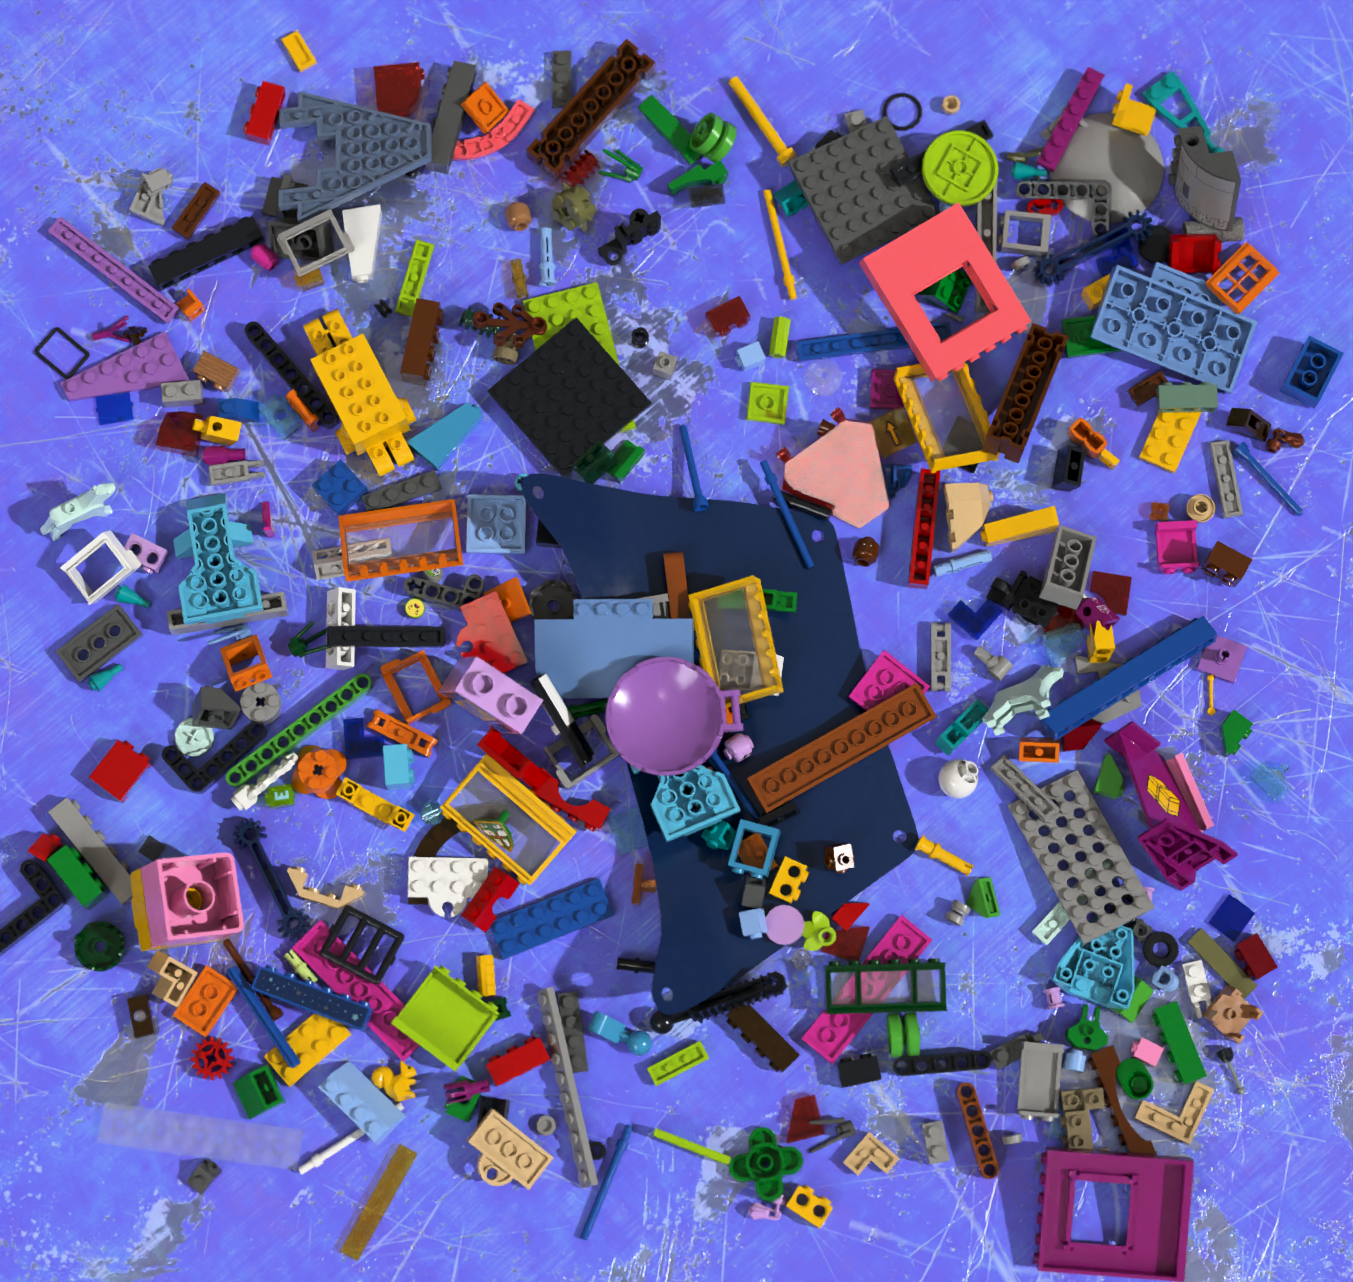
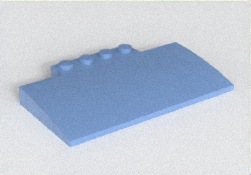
(1173, 324)
(604, 642)

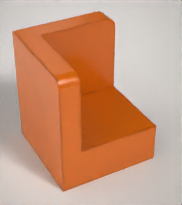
(191, 306)

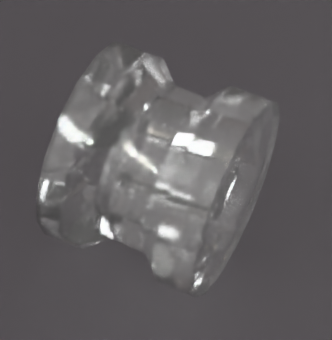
(804, 959)

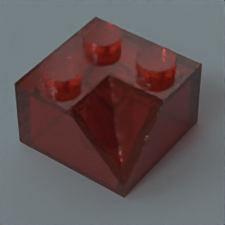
(177, 434)

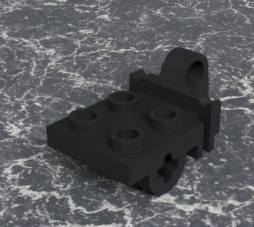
(640, 226)
(1023, 599)

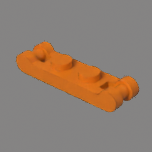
(402, 733)

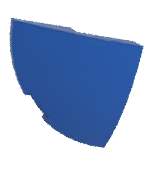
(896, 477)

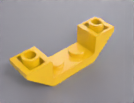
(374, 805)

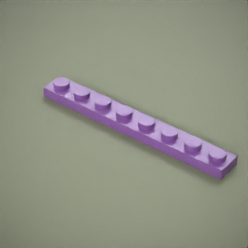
(114, 270)

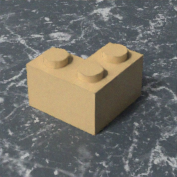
(174, 978)

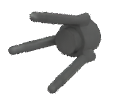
(843, 1130)

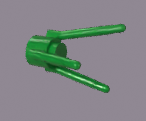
(632, 169)

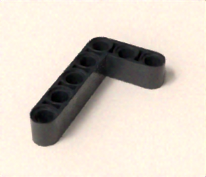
(1073, 193)
(217, 760)
(28, 915)

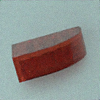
(399, 88)

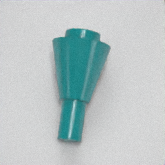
(1024, 171)
(127, 595)
(101, 679)

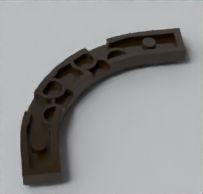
(432, 843)

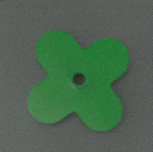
(764, 1149)

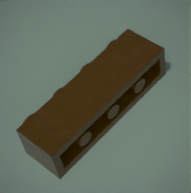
(763, 1036)

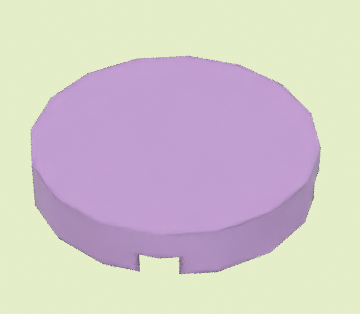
(784, 924)

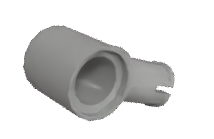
(997, 666)

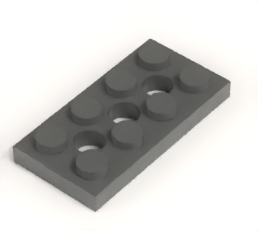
(112, 647)

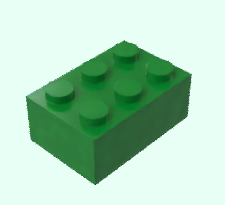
(78, 876)

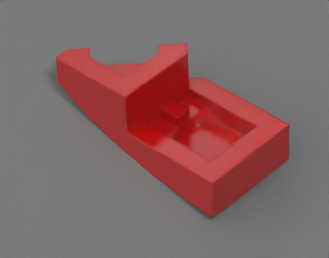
(849, 914)

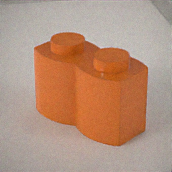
(1084, 436)

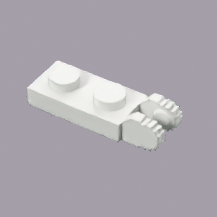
(1196, 985)

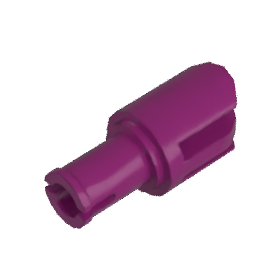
(220, 455)
(464, 1090)

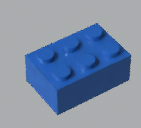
(1311, 372)

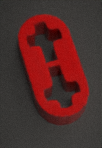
(1043, 203)

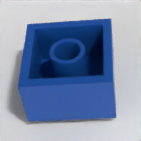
(339, 488)

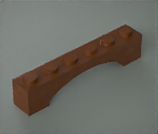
(1105, 1065)

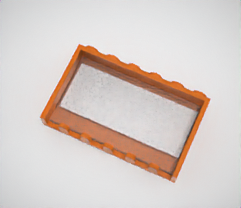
(400, 540)

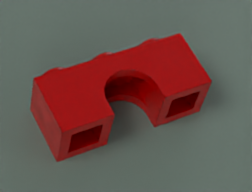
(479, 910)

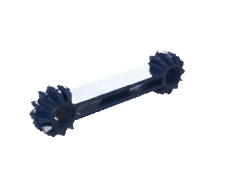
(1093, 248)
(271, 878)

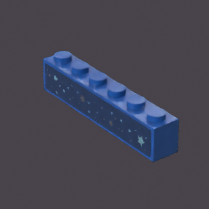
(312, 999)

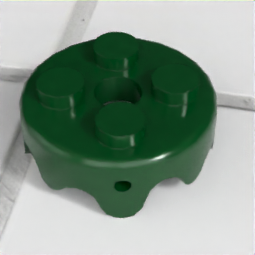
(88, 938)

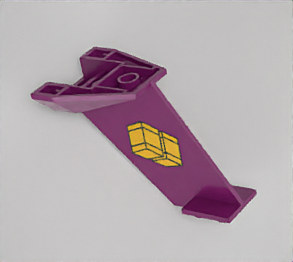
(1173, 834)

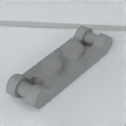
(940, 656)

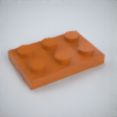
(206, 1001)

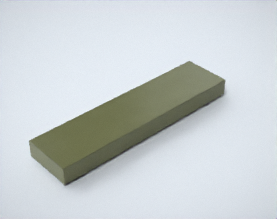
(1221, 962)

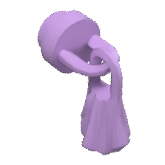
(759, 1211)

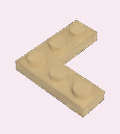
(1186, 1124)

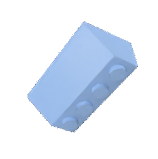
(362, 1102)

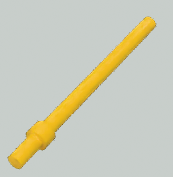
(788, 279)

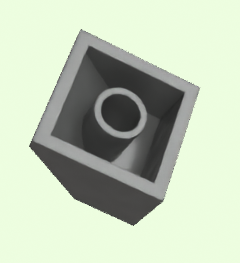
(214, 709)

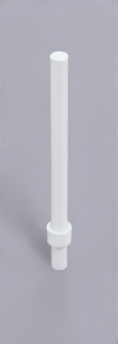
(317, 1160)

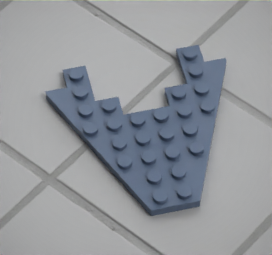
(369, 151)

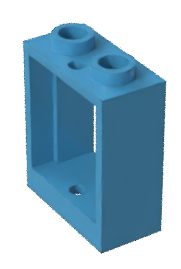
(759, 829)

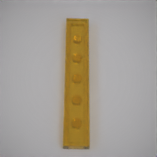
(379, 1202)

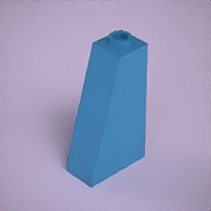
(446, 435)

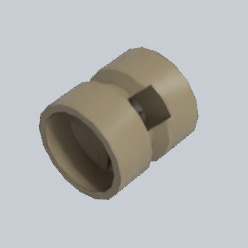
(507, 353)

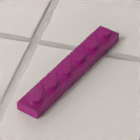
(1070, 119)

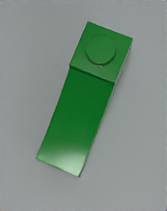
(698, 176)

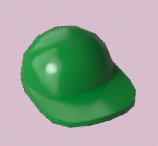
(1135, 1078)

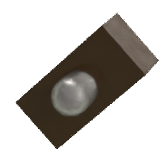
(141, 1016)

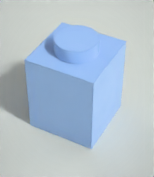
(750, 356)
(753, 923)

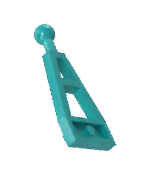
(1164, 90)

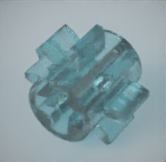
(431, 813)

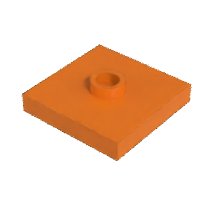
(485, 107)
(512, 599)

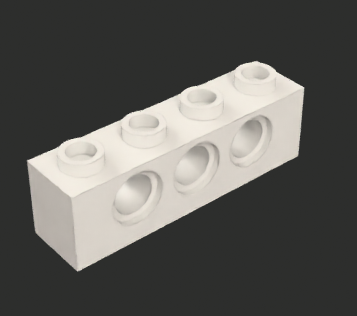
(340, 613)

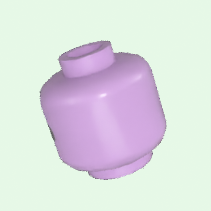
(738, 747)

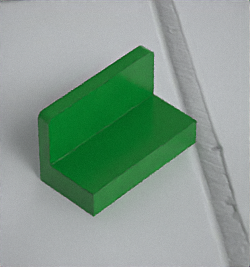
(628, 457)

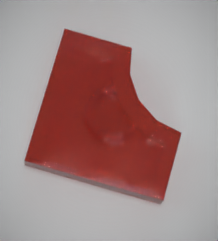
(1113, 590)

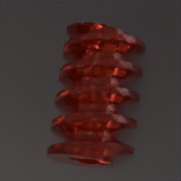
(580, 169)

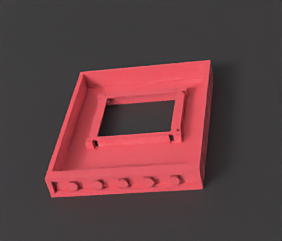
(923, 259)

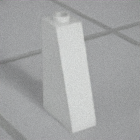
(363, 229)

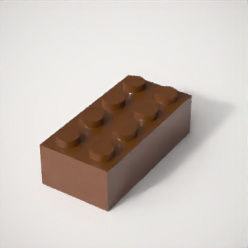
(421, 342)

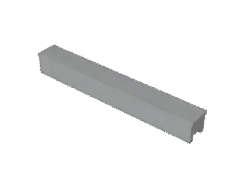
(987, 229)

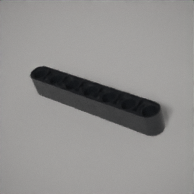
(286, 367)

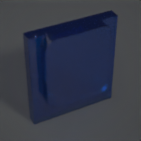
(1231, 918)

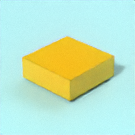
(1108, 459)

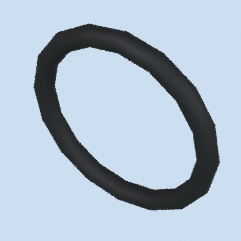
(910, 97)

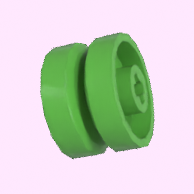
(713, 137)
(903, 1034)

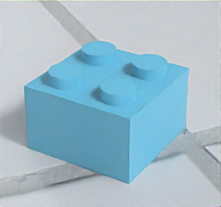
(398, 766)

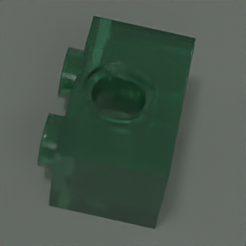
(594, 462)

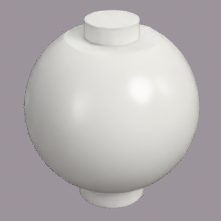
(958, 778)

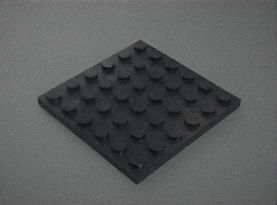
(569, 396)

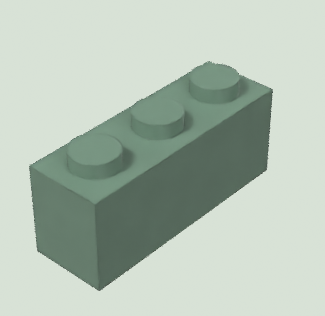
(1186, 397)

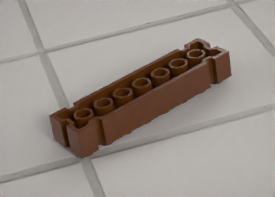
(590, 109)
(1025, 393)

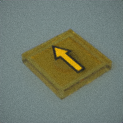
(893, 432)

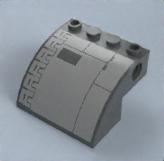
(1204, 181)

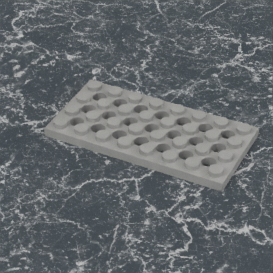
(1112, 851)

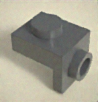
(204, 1175)

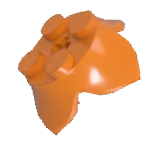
(329, 781)

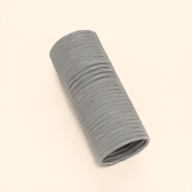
(1236, 234)

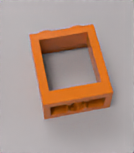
(241, 651)

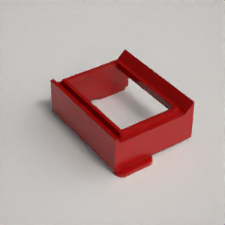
(512, 759)

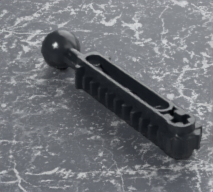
(723, 1001)

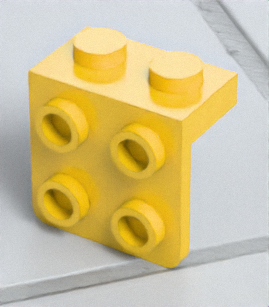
(1132, 114)

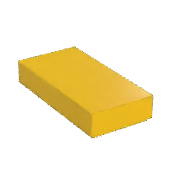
(298, 51)

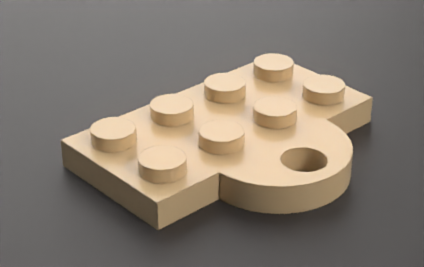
(507, 1151)

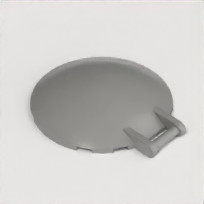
(1112, 154)

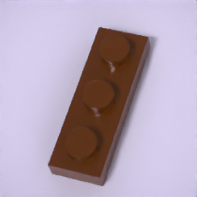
(196, 210)

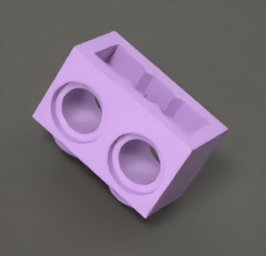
(147, 550)

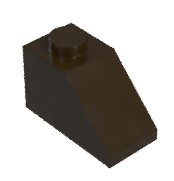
(1248, 424)

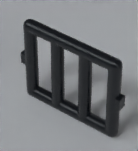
(360, 969)

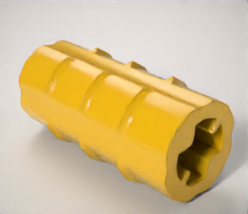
(485, 975)

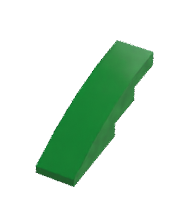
(668, 127)

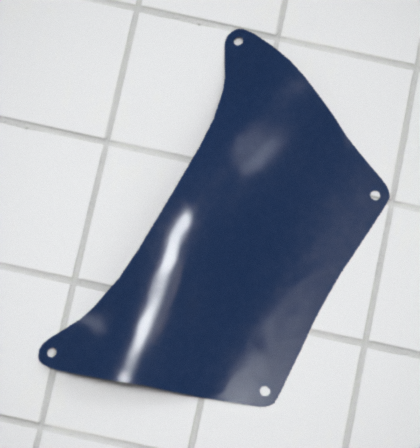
(617, 553)

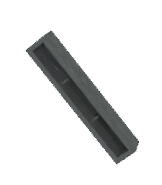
(450, 115)

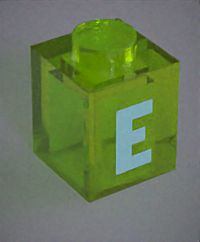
(280, 796)

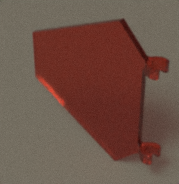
(840, 472)

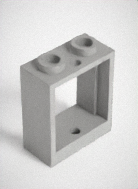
(1021, 249)

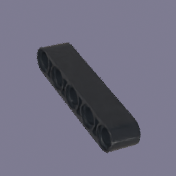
(932, 1068)

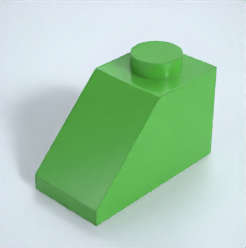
(1109, 779)

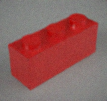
(265, 112)
(517, 1061)

